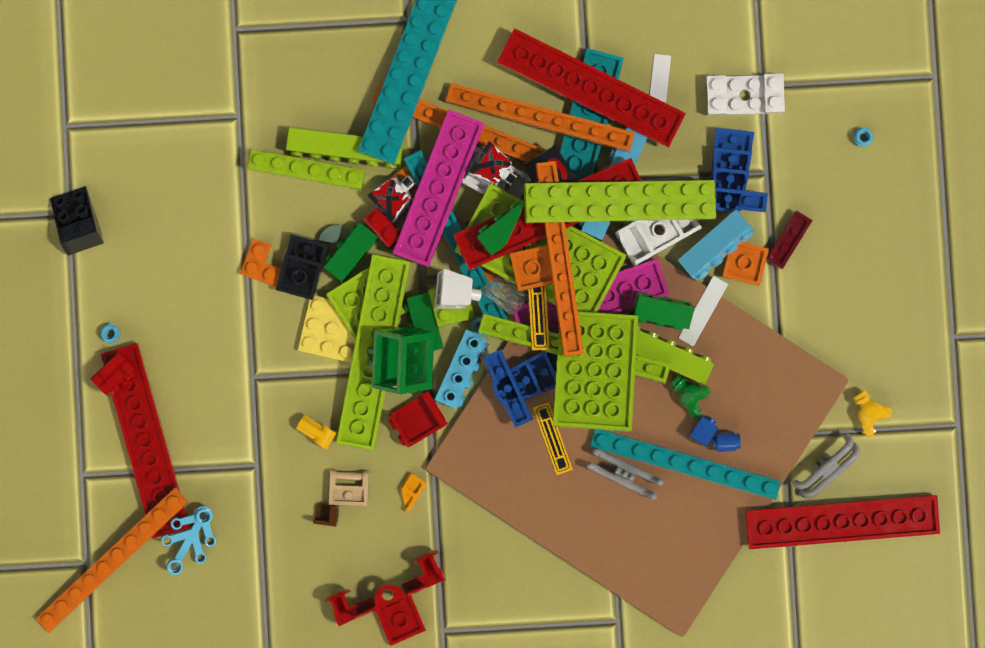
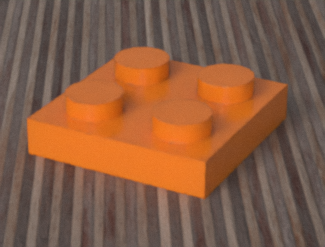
(746, 264)
(531, 268)

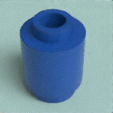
(726, 441)

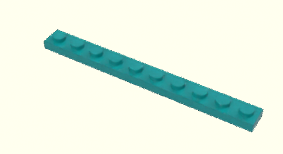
(417, 166)
(685, 464)

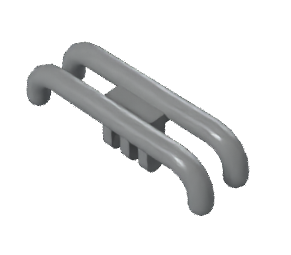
(828, 469)
(624, 474)

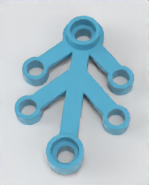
(190, 536)

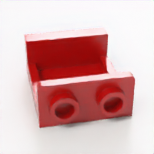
(417, 420)

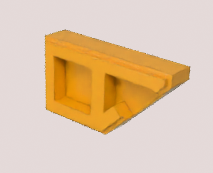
(411, 490)

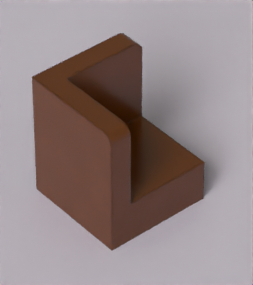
(326, 515)

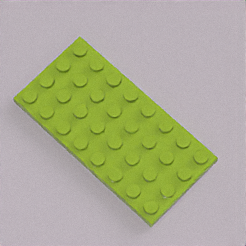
(592, 261)

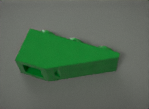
(498, 234)

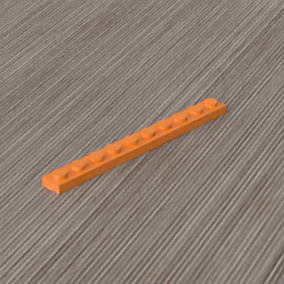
(540, 117)
(505, 143)
(561, 273)
(112, 560)

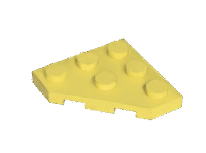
(326, 332)

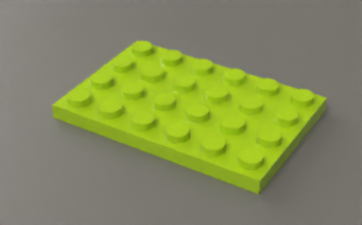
(598, 385)

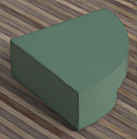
(331, 234)

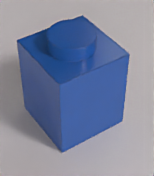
(704, 430)

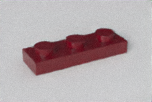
(789, 239)

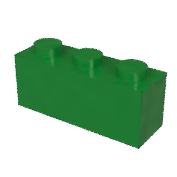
(350, 252)
(662, 310)
(423, 316)

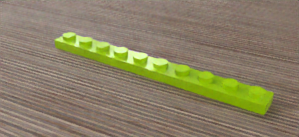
(521, 335)

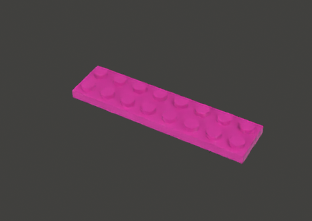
(438, 188)
(620, 297)

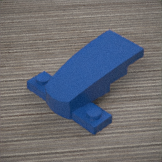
(731, 170)
(521, 381)

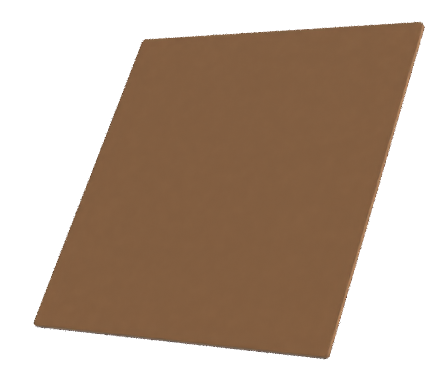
(667, 549)

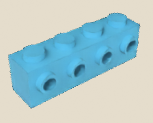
(716, 245)
(461, 369)

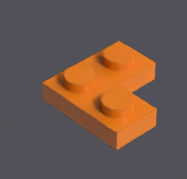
(256, 266)

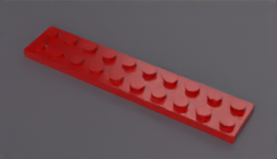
(591, 88)
(528, 233)
(145, 437)
(842, 522)

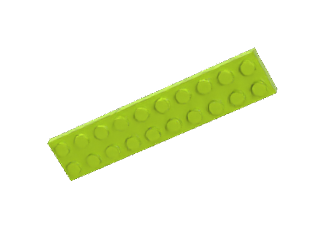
(619, 201)
(379, 311)

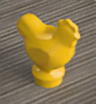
(870, 412)

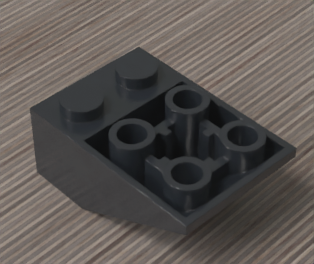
(76, 221)

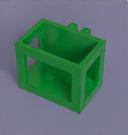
(402, 359)

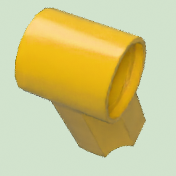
(319, 433)

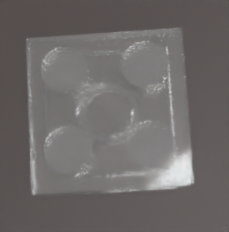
(505, 294)

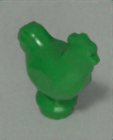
(690, 395)

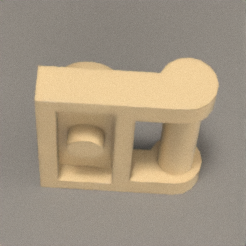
(348, 494)

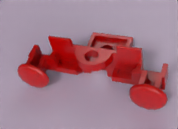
(400, 619)

